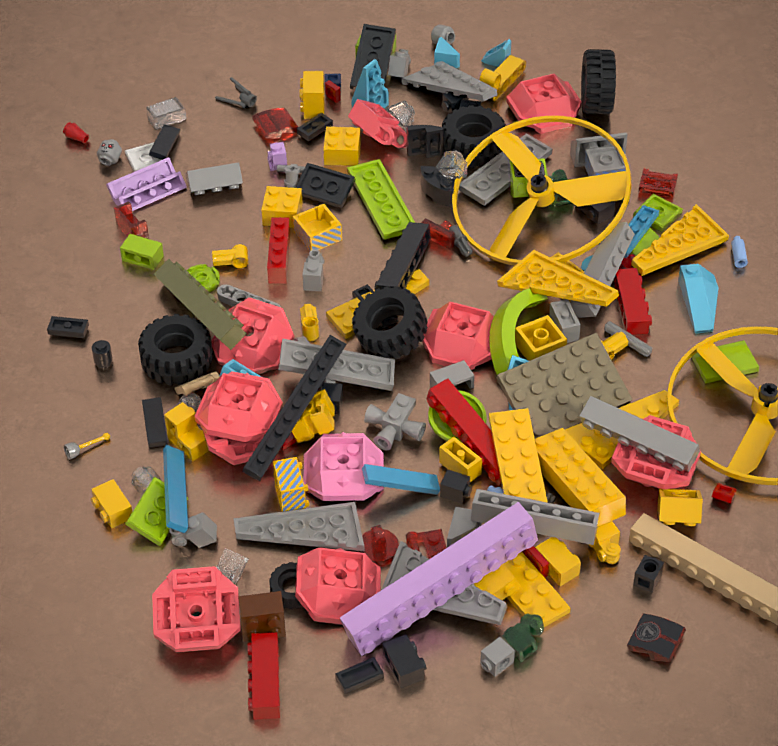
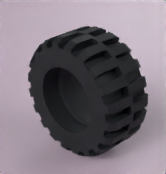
(598, 81)
(472, 122)
(384, 304)
(170, 332)

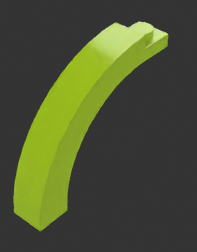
(503, 327)

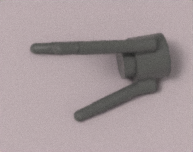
(246, 96)

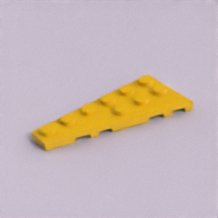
(682, 239)
(557, 280)
(601, 448)

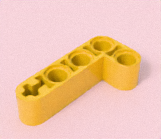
(504, 75)

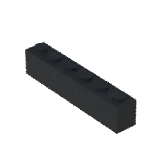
(405, 256)

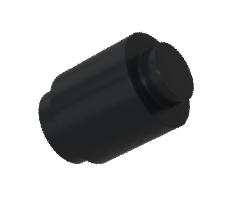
(102, 353)

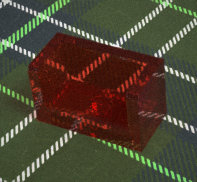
(128, 222)

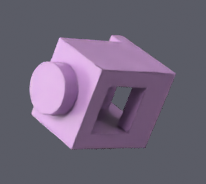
(276, 155)

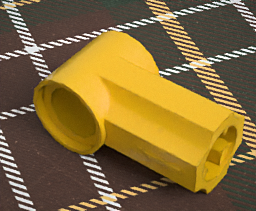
(236, 256)
(309, 322)
(615, 343)

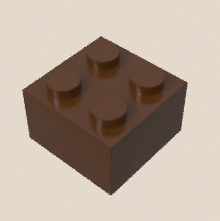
(262, 614)

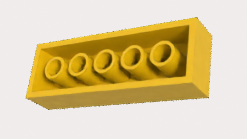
(578, 477)

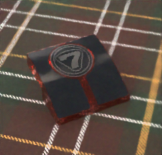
(656, 637)

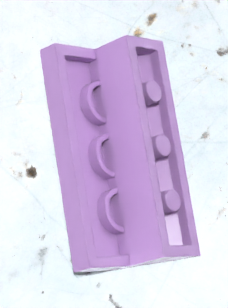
(147, 185)

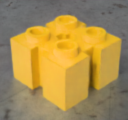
(316, 418)

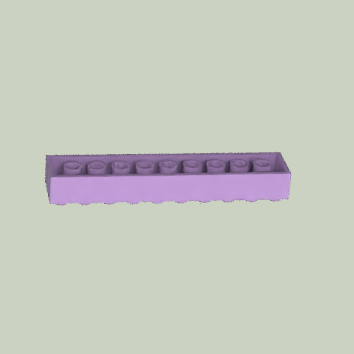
(439, 579)

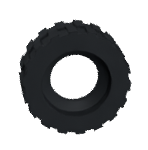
(281, 574)

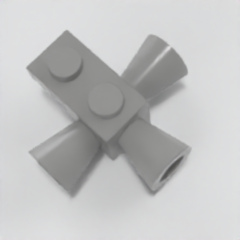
(395, 422)

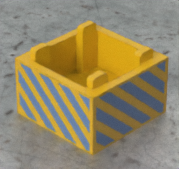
(317, 227)
(290, 484)

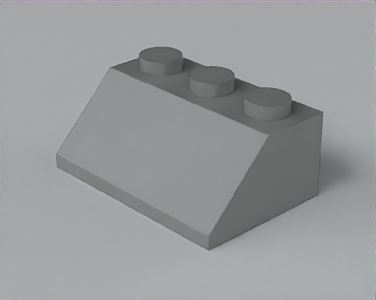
(578, 146)
(214, 178)

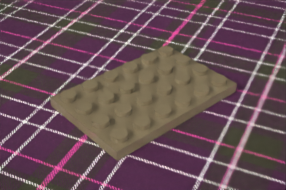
(561, 383)

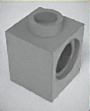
(497, 656)

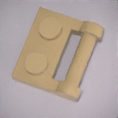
(201, 382)

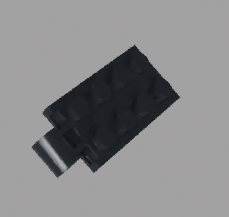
(376, 44)

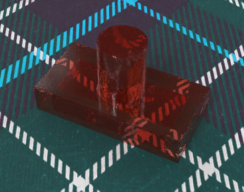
(441, 233)

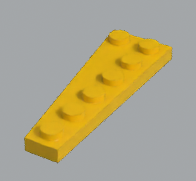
(342, 315)

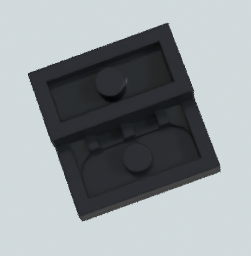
(425, 140)

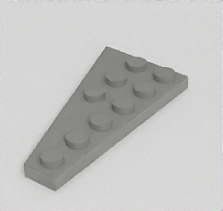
(447, 78)
(321, 526)
(471, 603)

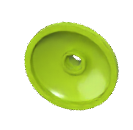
(442, 428)

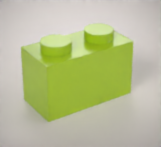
(141, 251)

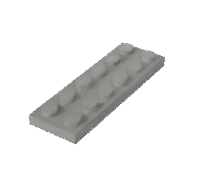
(495, 175)
(349, 368)

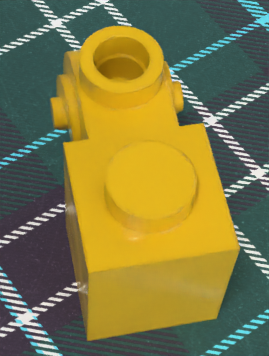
(607, 543)

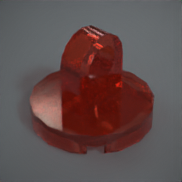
(380, 545)

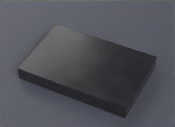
(325, 185)

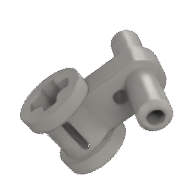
(291, 174)

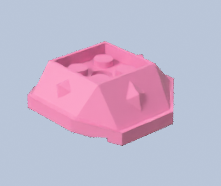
(336, 465)

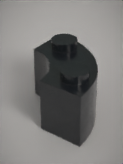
(437, 185)

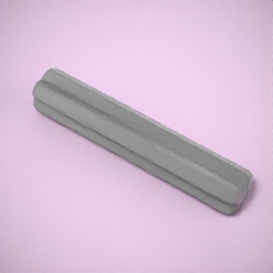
(634, 342)

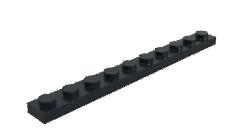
(294, 408)

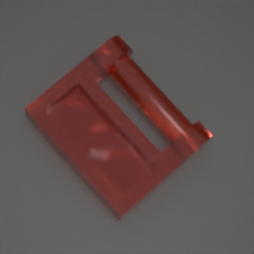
(658, 183)
(432, 541)

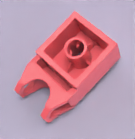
(377, 123)

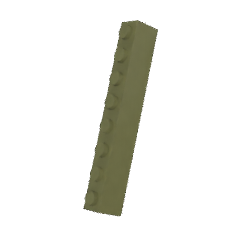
(203, 306)

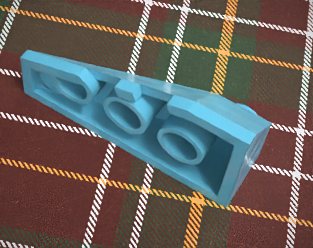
(371, 86)
(700, 296)

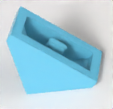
(446, 53)
(497, 54)

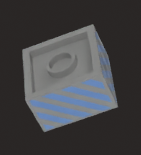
(603, 161)

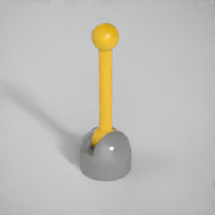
(73, 450)

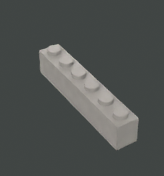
(605, 264)
(639, 434)
(548, 518)

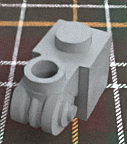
(399, 63)
(313, 271)
(200, 531)

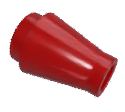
(74, 132)

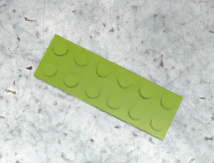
(381, 198)

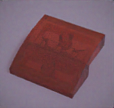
(275, 122)

